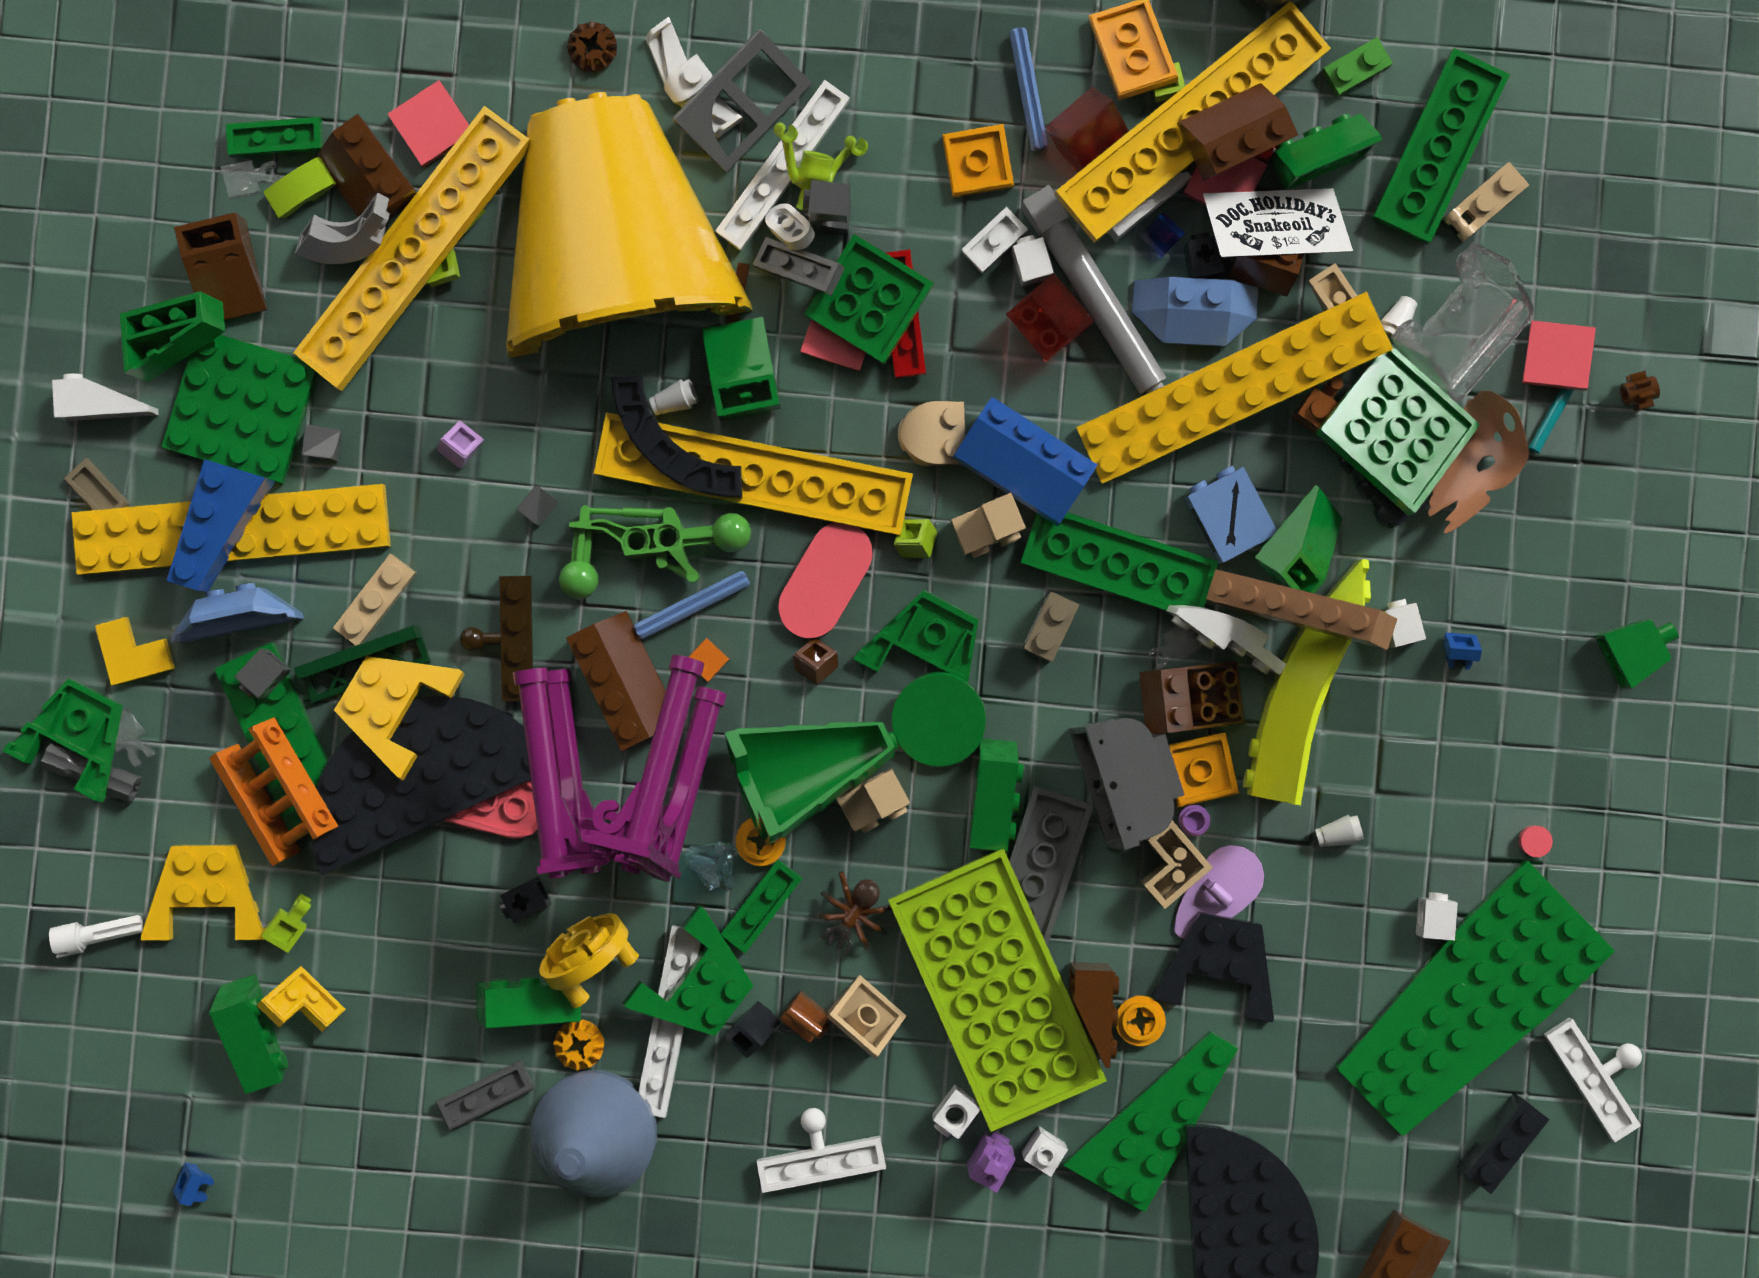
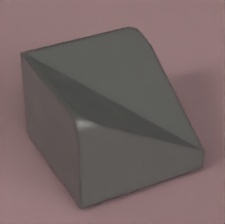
(321, 443)
(537, 505)

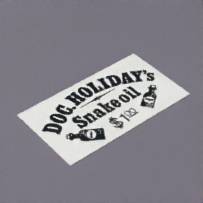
(1277, 222)

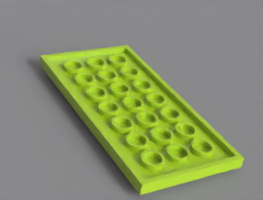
(997, 990)

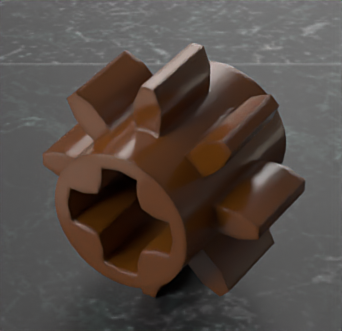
(1639, 391)

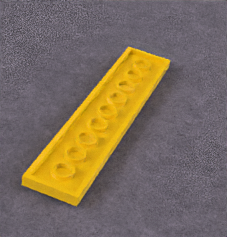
(1156, 147)
(413, 248)
(1235, 387)
(771, 477)
(281, 527)

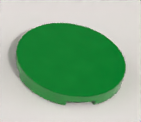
(939, 719)

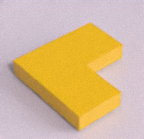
(126, 660)
(301, 993)

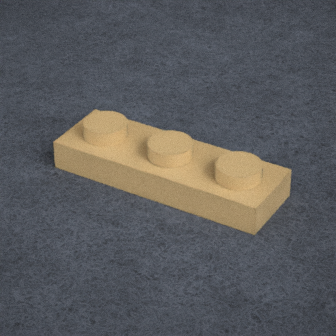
(375, 600)

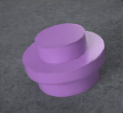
(1194, 820)

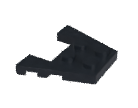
(1221, 950)

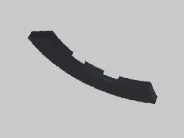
(663, 452)

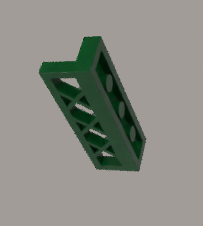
(354, 655)

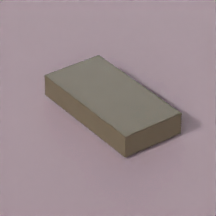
(94, 487)

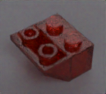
(1087, 128)
(1050, 318)

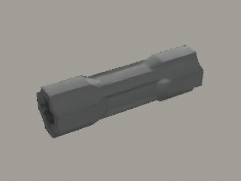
(71, 764)

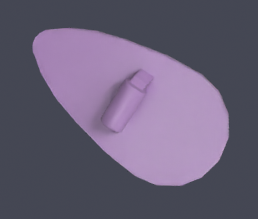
(1225, 889)

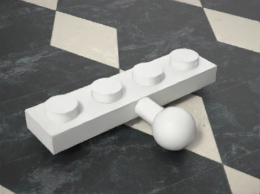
(1594, 1078)
(821, 1161)

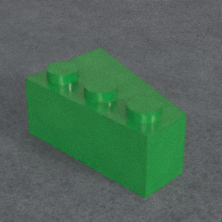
(168, 332)
(995, 795)
(522, 1003)
(248, 1034)

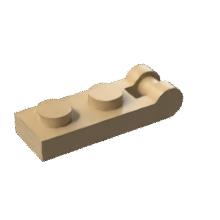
(1486, 201)

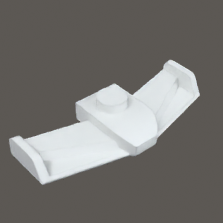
(685, 77)

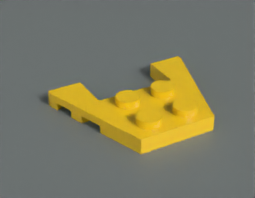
(381, 698)
(203, 879)

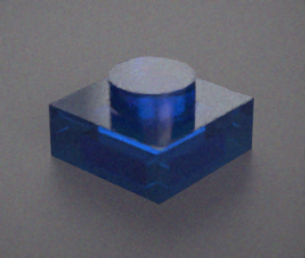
(1162, 234)

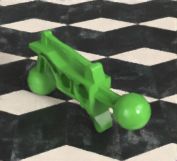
(579, 577)

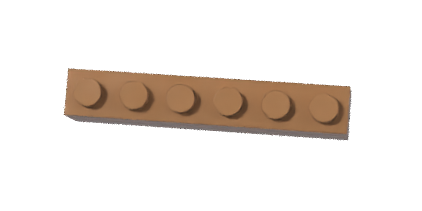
(1302, 609)

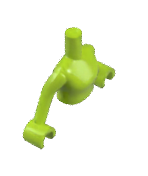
(814, 164)

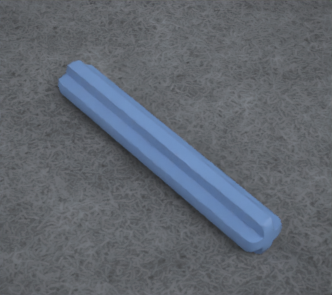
(1028, 89)
(692, 604)

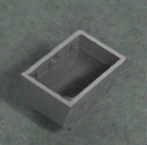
(1133, 777)

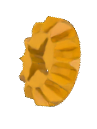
(748, 849)
(1152, 1028)
(583, 1031)

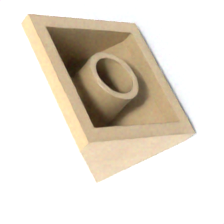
(866, 1016)

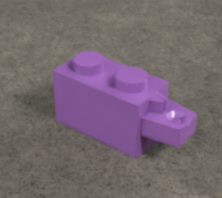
(991, 1160)

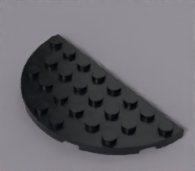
(462, 759)
(1246, 1209)

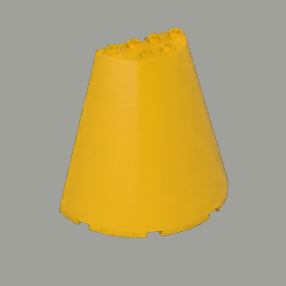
(609, 226)

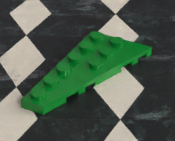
(1148, 1133)

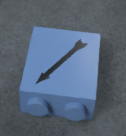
(1230, 514)

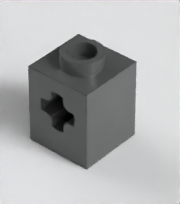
(262, 674)

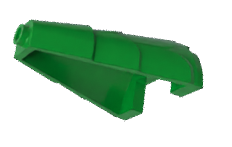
(803, 768)

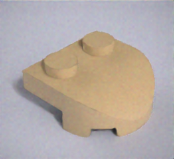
(933, 432)

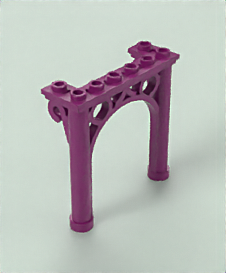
(555, 772)
(644, 831)

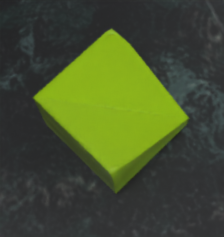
(916, 538)

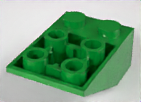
(741, 369)
(1303, 545)

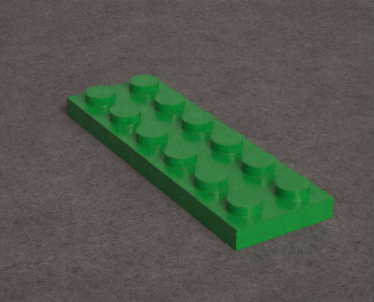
(1440, 146)
(1119, 562)
(289, 713)

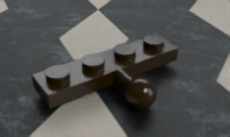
(514, 634)

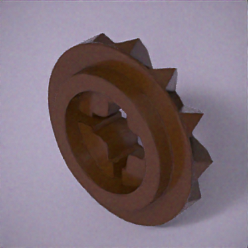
(596, 59)

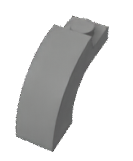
(344, 241)

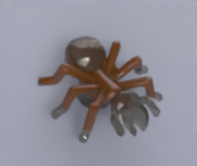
(856, 909)

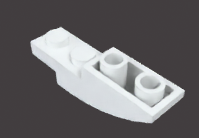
(1220, 628)

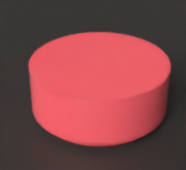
(1535, 841)

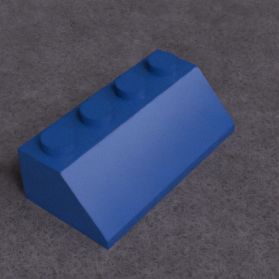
(1024, 461)

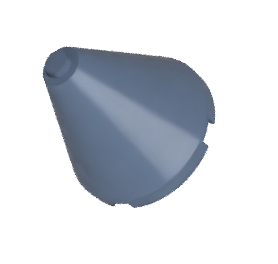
(593, 1133)

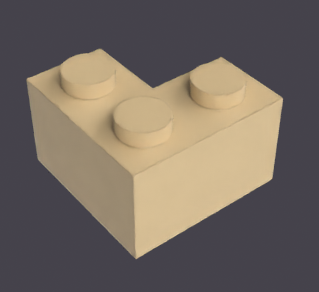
(987, 525)
(874, 800)
(1180, 866)

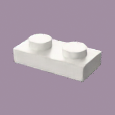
(994, 240)

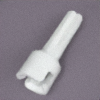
(74, 938)

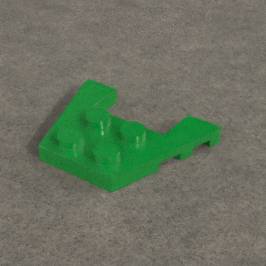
(930, 631)
(82, 722)
(706, 991)

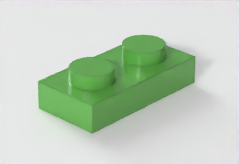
(1357, 67)

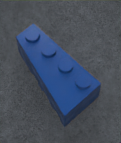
(215, 522)

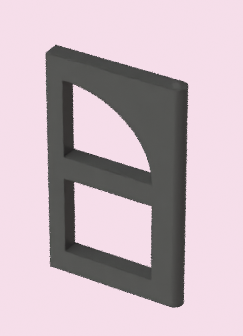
(696, 114)

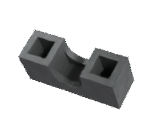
(828, 207)

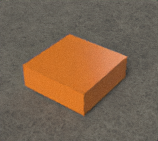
(712, 658)

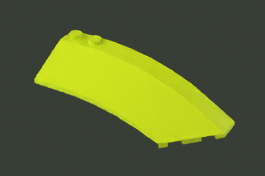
(1296, 700)

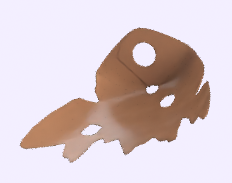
(1462, 479)

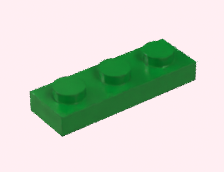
(274, 137)
(761, 906)

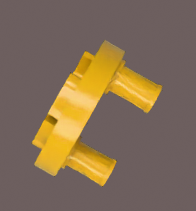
(585, 952)

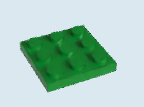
(871, 300)

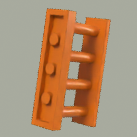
(254, 802)

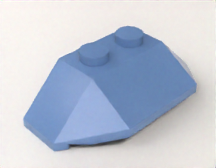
(1194, 309)
(233, 612)

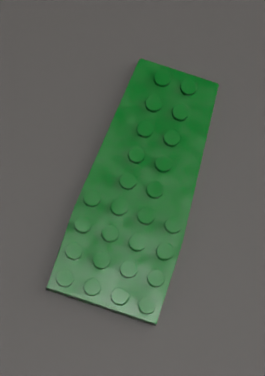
(1475, 998)

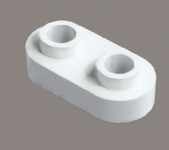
(790, 226)

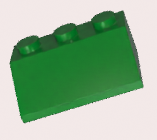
(1324, 150)

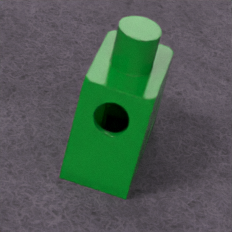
(1636, 650)

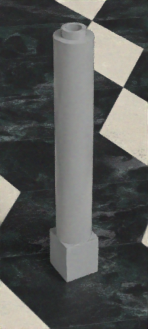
(1052, 224)

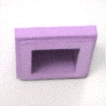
(459, 444)

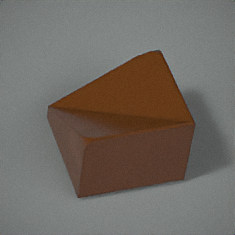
(815, 660)

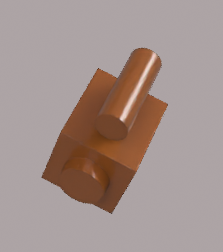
(1317, 405)
(806, 1017)

